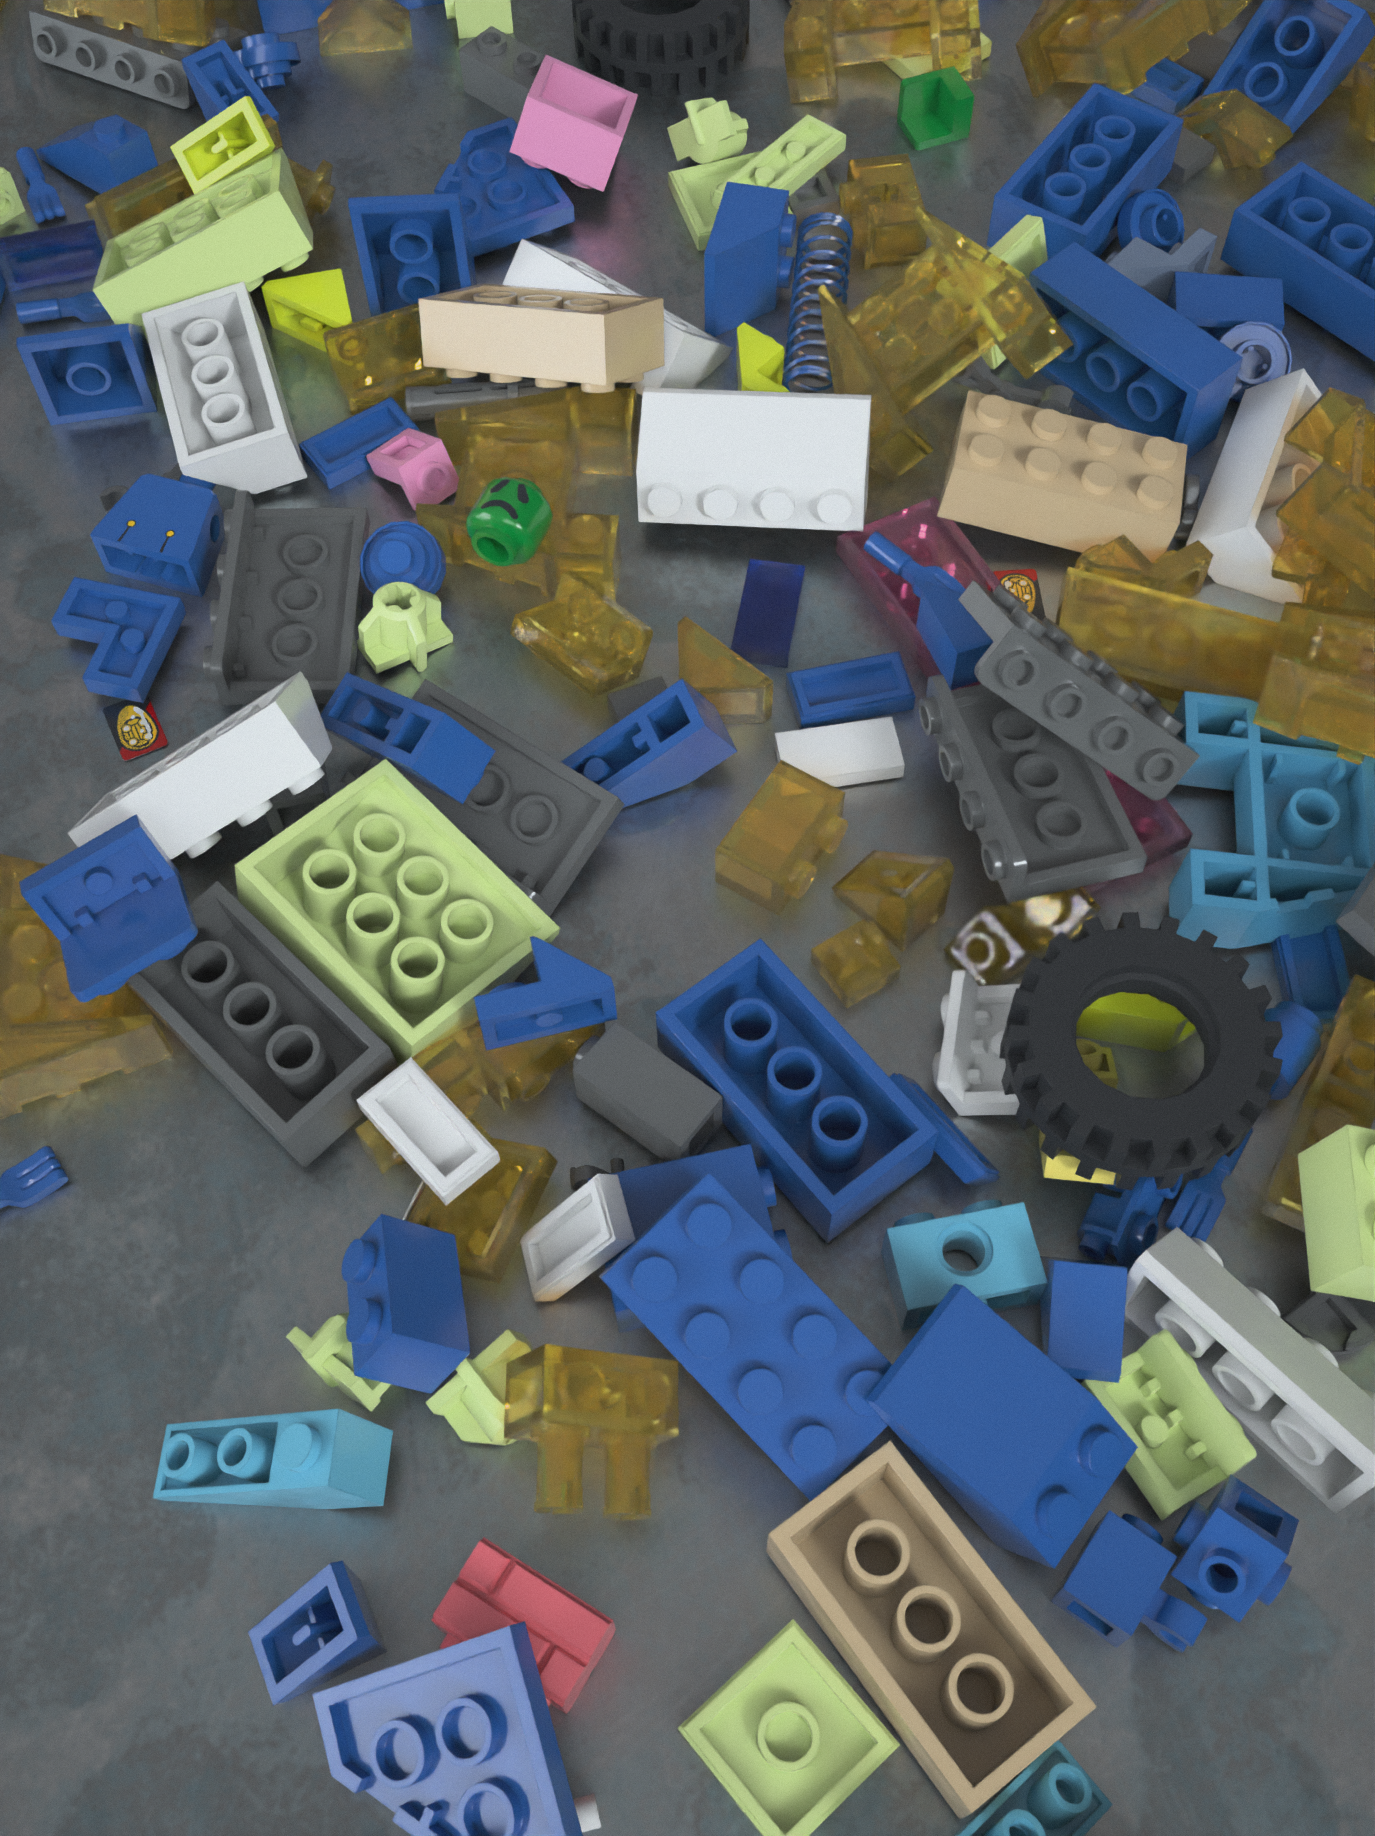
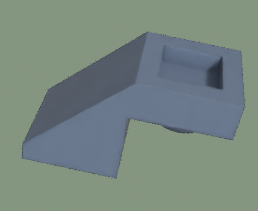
(1155, 269)

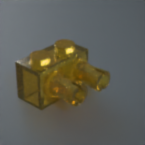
(593, 1400)

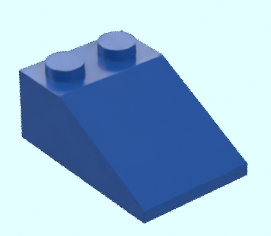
(1295, 55)
(411, 247)
(1002, 1428)

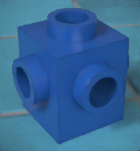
(1234, 1549)

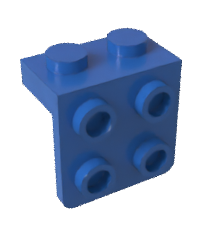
(112, 908)

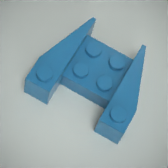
(1298, 828)

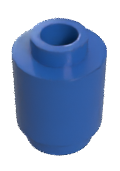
(1298, 1045)

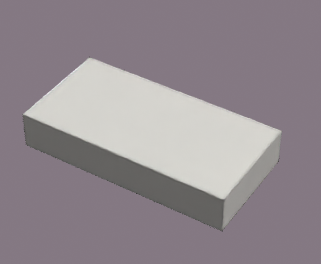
(844, 751)
(428, 1131)
(576, 1238)

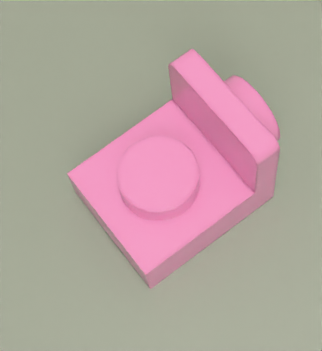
(416, 464)

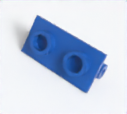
(1125, 1224)

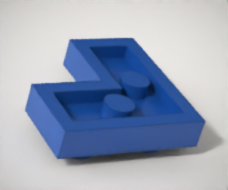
(131, 632)

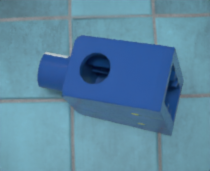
(163, 533)

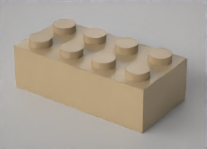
(543, 335)
(1061, 478)
(927, 1629)

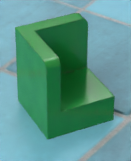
(935, 108)

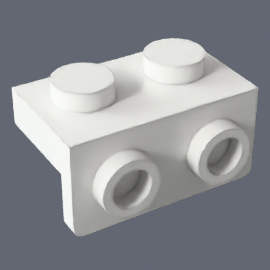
(969, 1062)

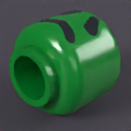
(509, 521)

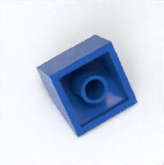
(747, 256)
(91, 372)

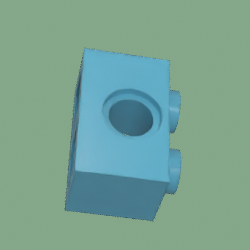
(993, 1234)

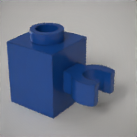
(1119, 1584)

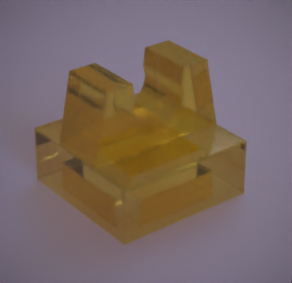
(856, 962)

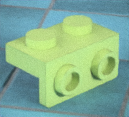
(1177, 1423)

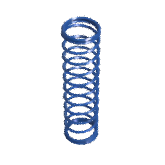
(792, 332)

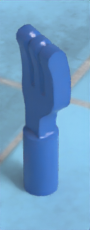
(40, 196)
(84, 306)
(906, 567)
(32, 1179)
(1203, 1198)

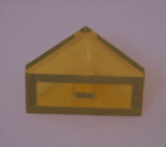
(363, 27)
(722, 676)
(898, 893)

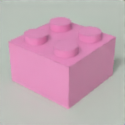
(573, 123)

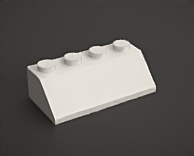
(688, 350)
(223, 392)
(753, 458)
(1251, 483)
(221, 774)
(1258, 1367)

